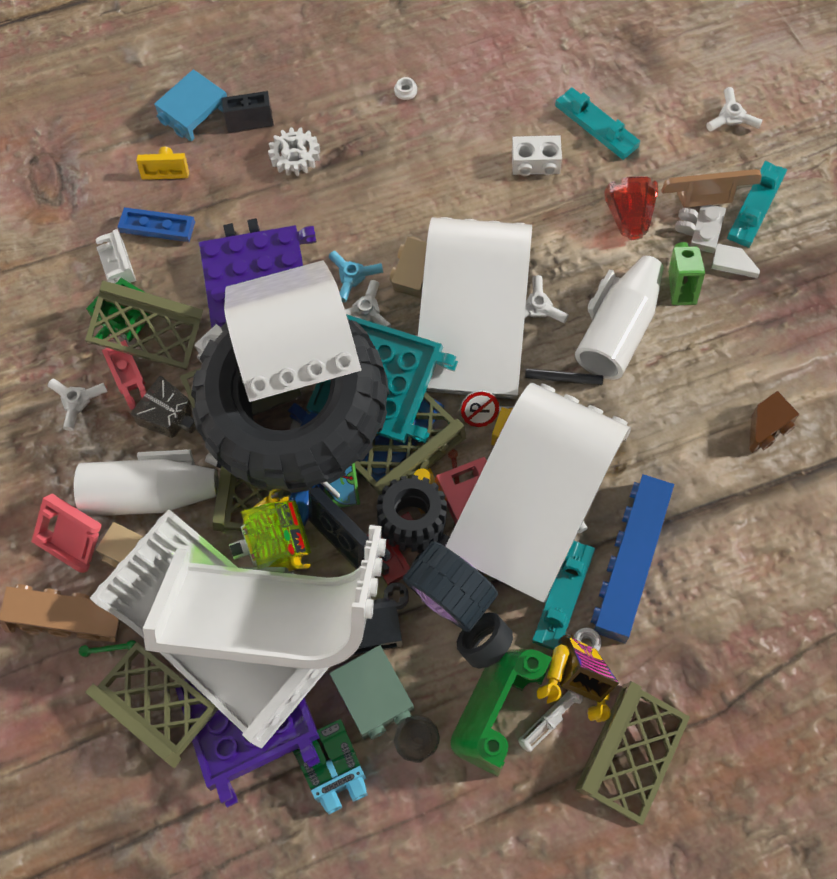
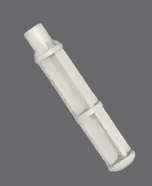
(549, 720)

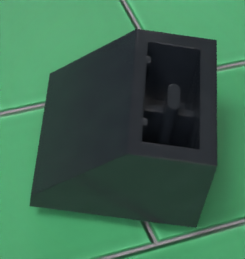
(382, 628)

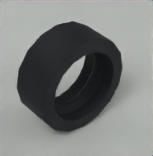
(491, 650)

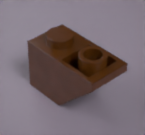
(770, 419)

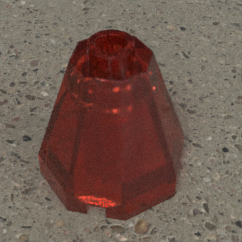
(632, 205)

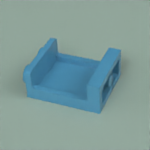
(189, 104)

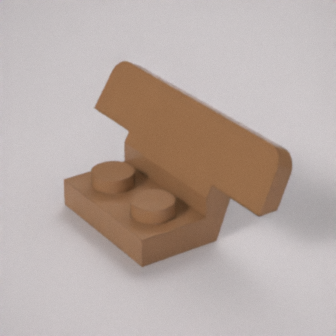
(710, 188)

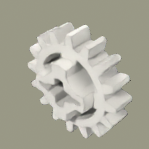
(294, 151)

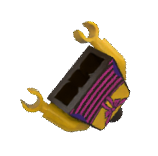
(582, 672)

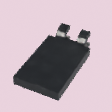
(340, 529)

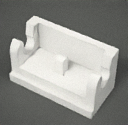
(115, 258)

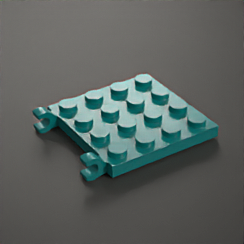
(408, 367)

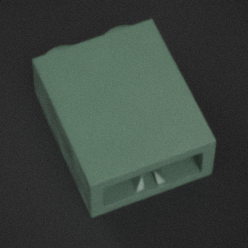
(372, 693)

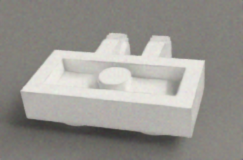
(707, 226)

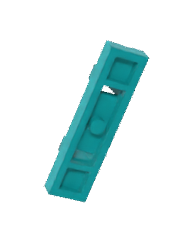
(597, 123)
(757, 205)
(563, 596)

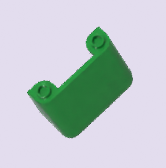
(473, 735)

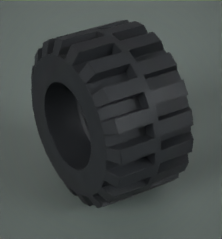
(411, 494)

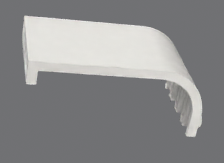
(476, 303)
(289, 330)
(536, 489)
(264, 613)
(247, 693)

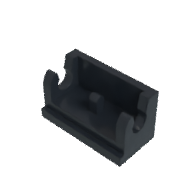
(247, 111)

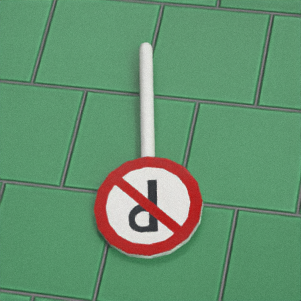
(480, 408)

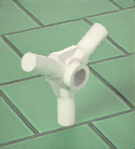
(732, 114)
(540, 305)
(367, 306)
(75, 399)

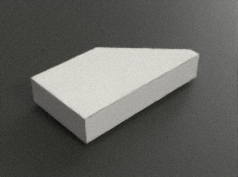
(734, 261)

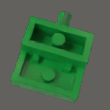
(117, 323)

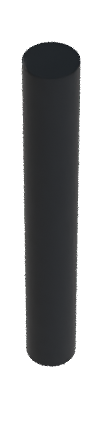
(564, 376)

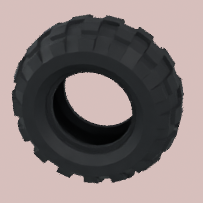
(297, 456)

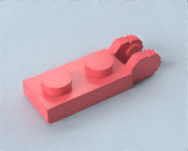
(125, 373)

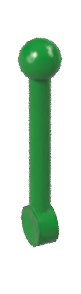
(85, 651)

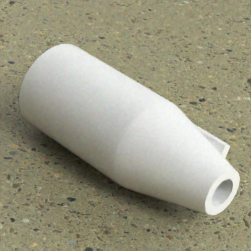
(620, 318)
(143, 485)

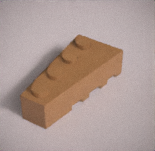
(57, 613)

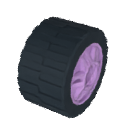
(450, 586)

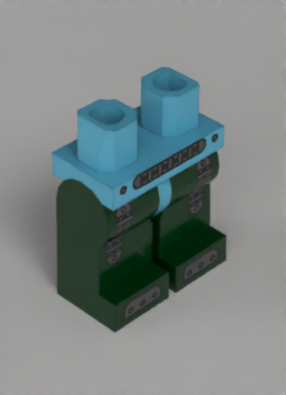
(338, 773)

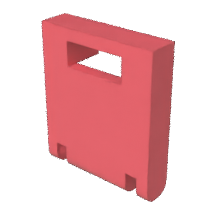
(458, 494)
(73, 534)

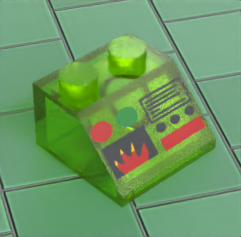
(275, 532)

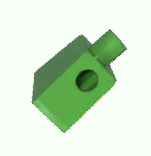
(685, 262)

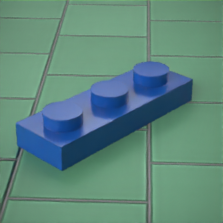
(156, 224)

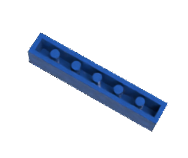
(633, 560)

